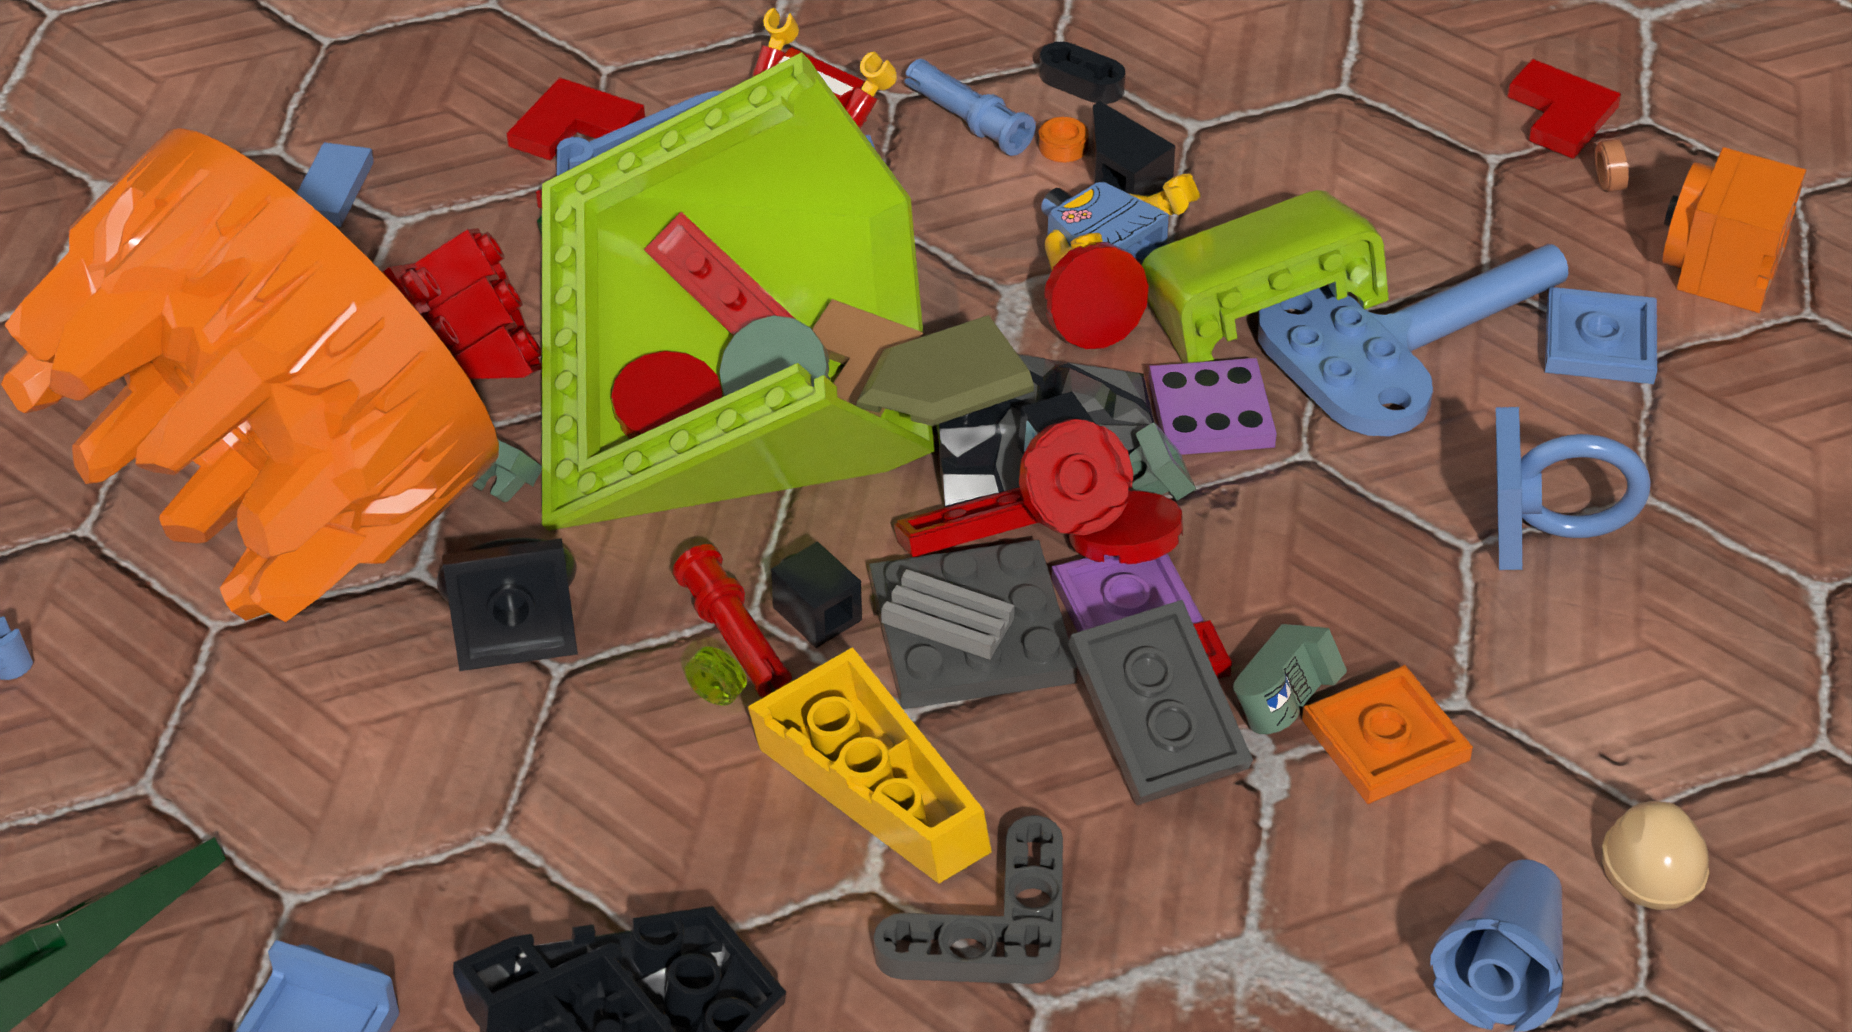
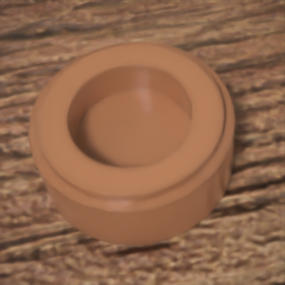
(1611, 165)

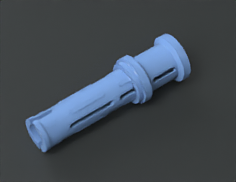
(984, 113)

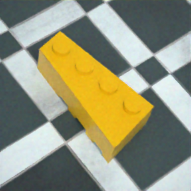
(873, 764)

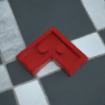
(1570, 104)
(570, 110)

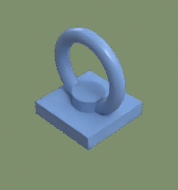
(1521, 486)

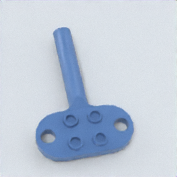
(1364, 359)

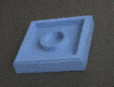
(1601, 335)

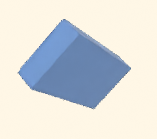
(336, 179)

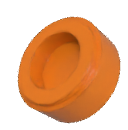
(1063, 139)

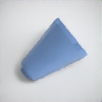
(1505, 951)

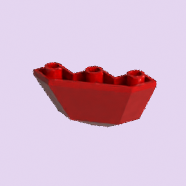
(471, 306)

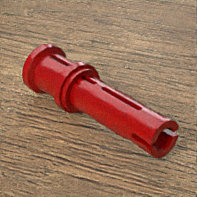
(722, 603)

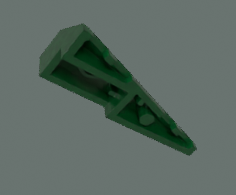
(63, 947)

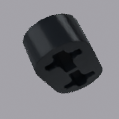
(1082, 72)

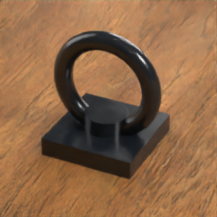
(510, 601)

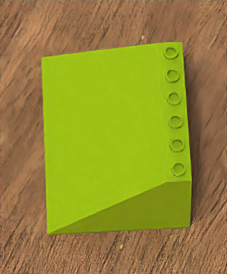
(806, 213)

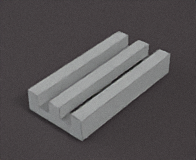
(952, 607)

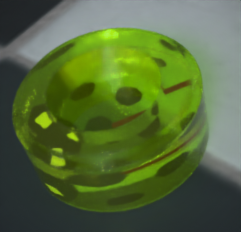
(715, 676)

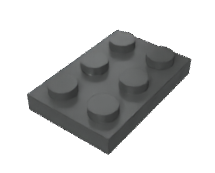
(1160, 702)

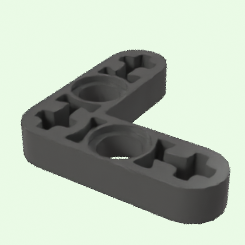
(1016, 928)

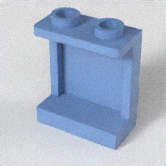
(321, 995)

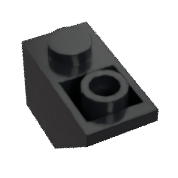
(1129, 153)

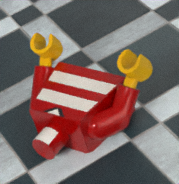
(852, 92)

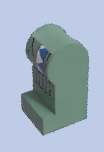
(1287, 675)

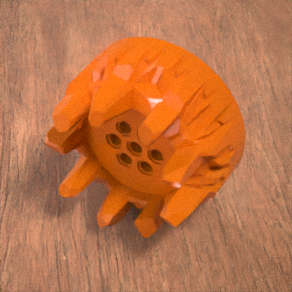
(261, 359)

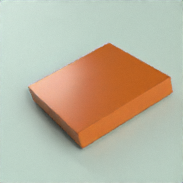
(1386, 734)

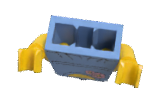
(1114, 217)

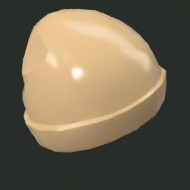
(1656, 856)

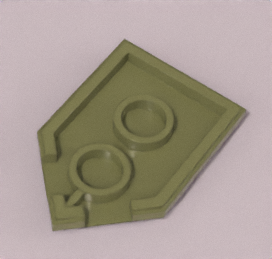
(947, 374)

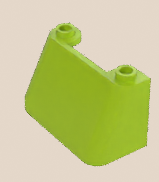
(1259, 262)

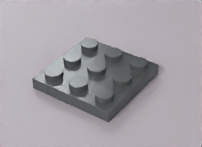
(1028, 657)

